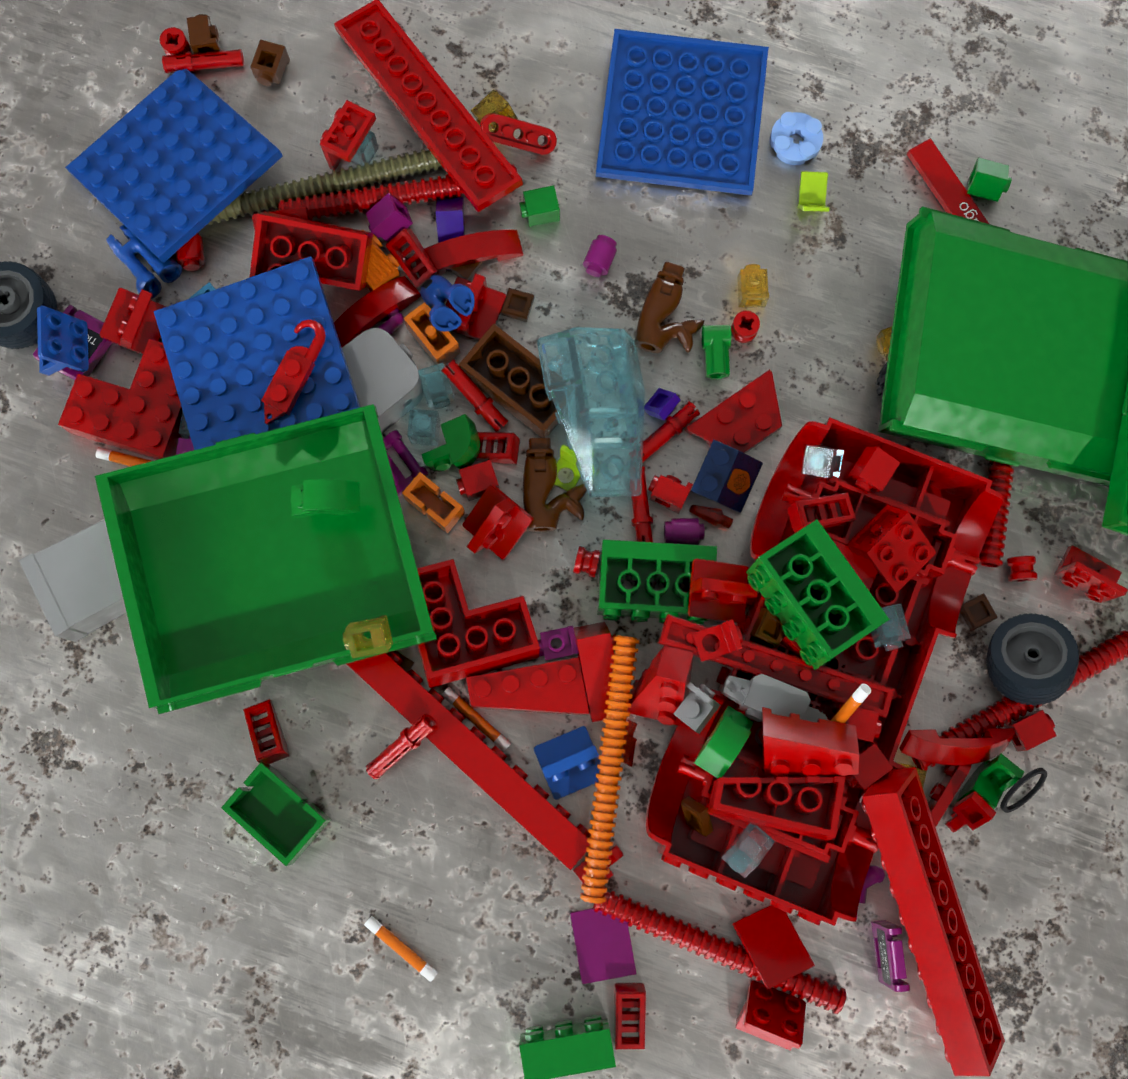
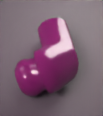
(394, 320)
(874, 875)

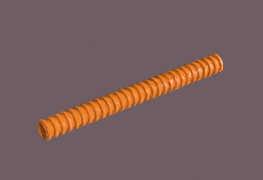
(609, 770)

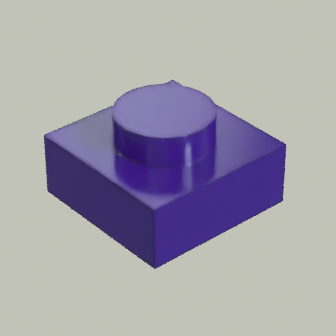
(661, 404)

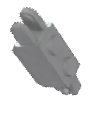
(769, 693)

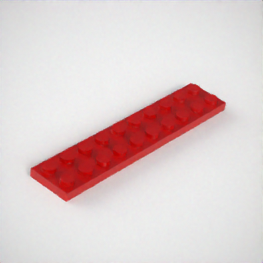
(428, 105)

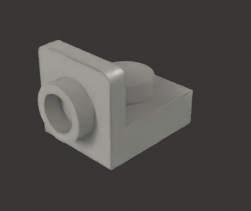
(697, 707)

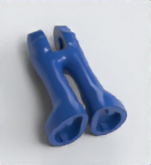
(167, 271)
(437, 293)

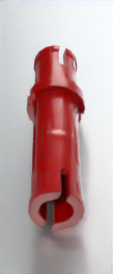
(202, 61)
(474, 395)
(672, 426)
(642, 520)
(409, 739)

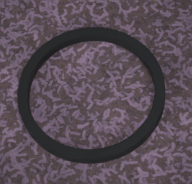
(1014, 788)

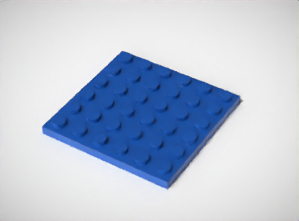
(682, 112)
(174, 163)
(232, 342)

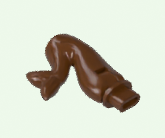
(658, 305)
(538, 481)

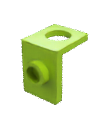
(813, 191)
(567, 460)

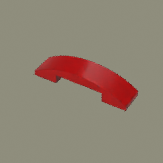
(473, 249)
(374, 307)
(955, 751)

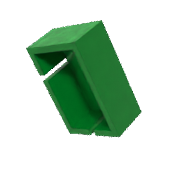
(276, 814)
(567, 1049)

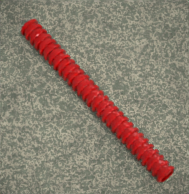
(368, 198)
(992, 548)
(1004, 712)
(716, 949)

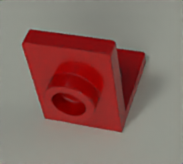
(728, 636)

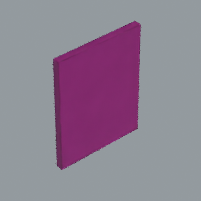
(602, 946)

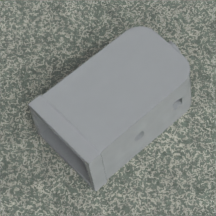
(383, 375)
(77, 583)

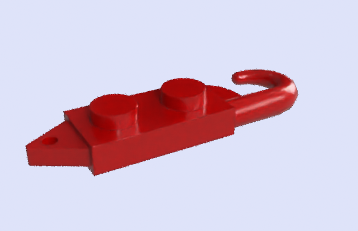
(292, 374)

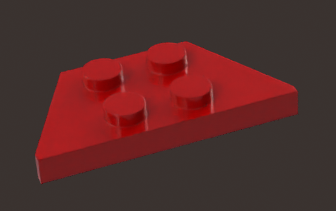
(742, 418)

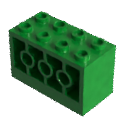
(642, 565)
(815, 594)

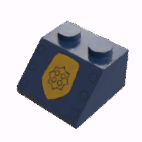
(726, 476)

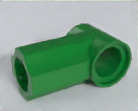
(716, 342)

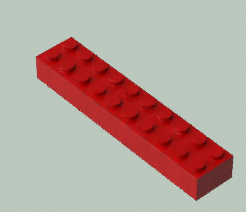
(934, 922)

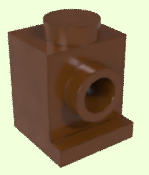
(202, 34)
(269, 63)

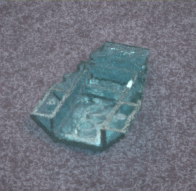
(601, 404)

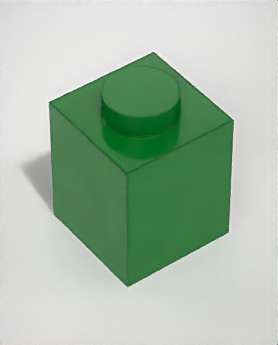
(989, 179)
(540, 206)

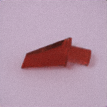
(711, 515)
(630, 744)

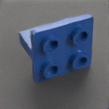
(61, 341)
(568, 762)

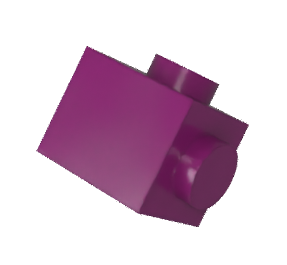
(388, 218)

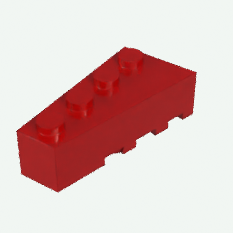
(536, 688)
(789, 804)

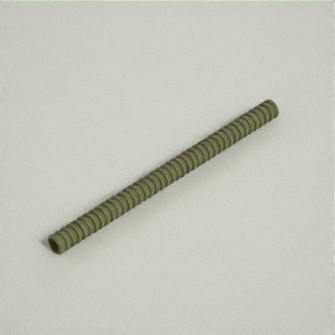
(329, 183)

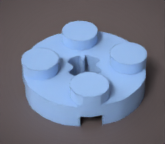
(803, 125)

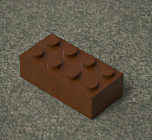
(511, 379)

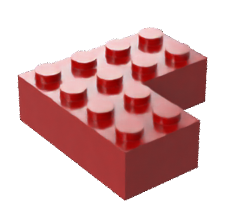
(338, 251)
(131, 419)
(471, 639)

